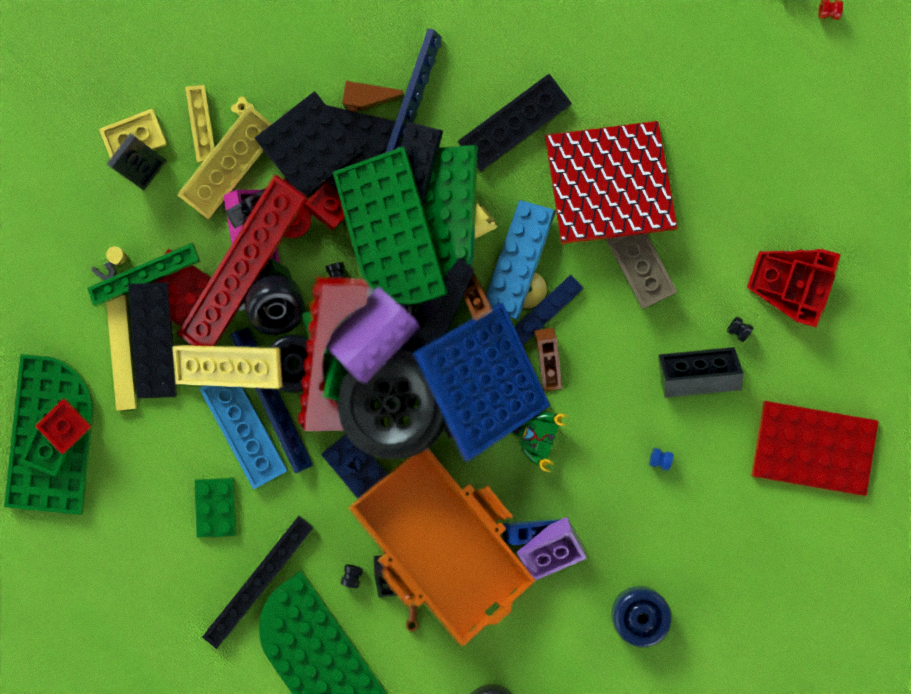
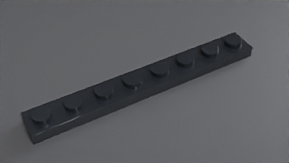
(258, 582)

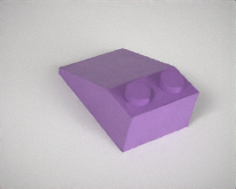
(552, 549)

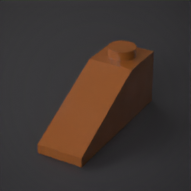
(365, 96)
(477, 299)
(548, 359)

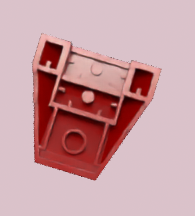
(796, 282)

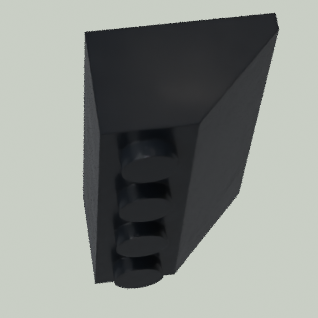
(700, 372)

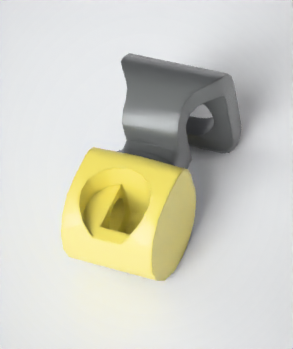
(116, 257)

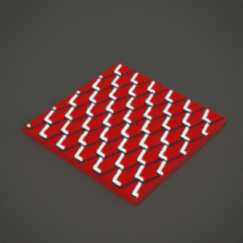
(610, 182)

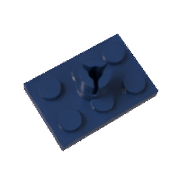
(353, 465)

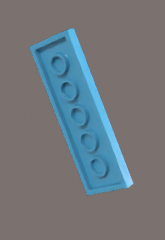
(520, 257)
(244, 433)

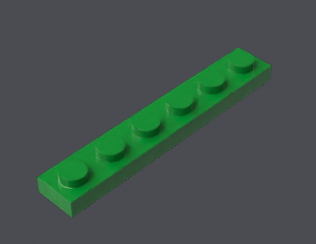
(144, 273)

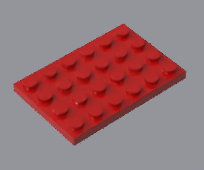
(815, 448)

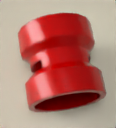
(830, 9)

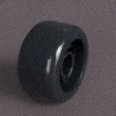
(274, 304)
(292, 348)

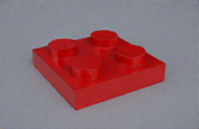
(326, 206)
(63, 426)

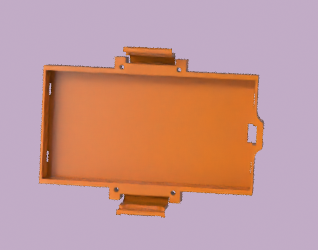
(442, 545)

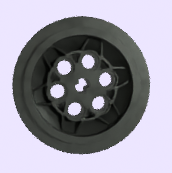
(366, 425)

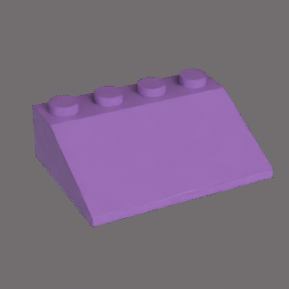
(372, 335)

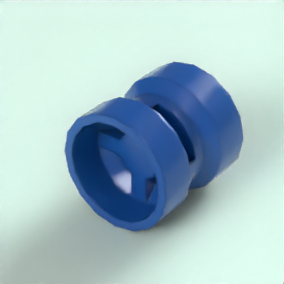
(661, 459)

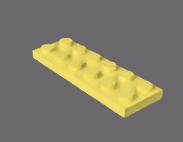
(225, 164)
(227, 366)

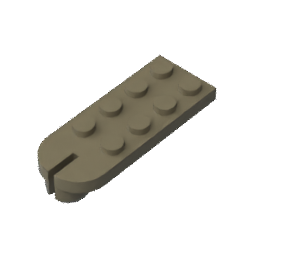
(642, 269)

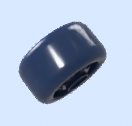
(630, 605)

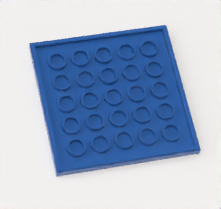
(482, 381)

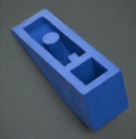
(524, 531)

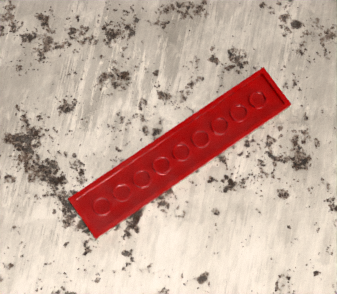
(243, 263)

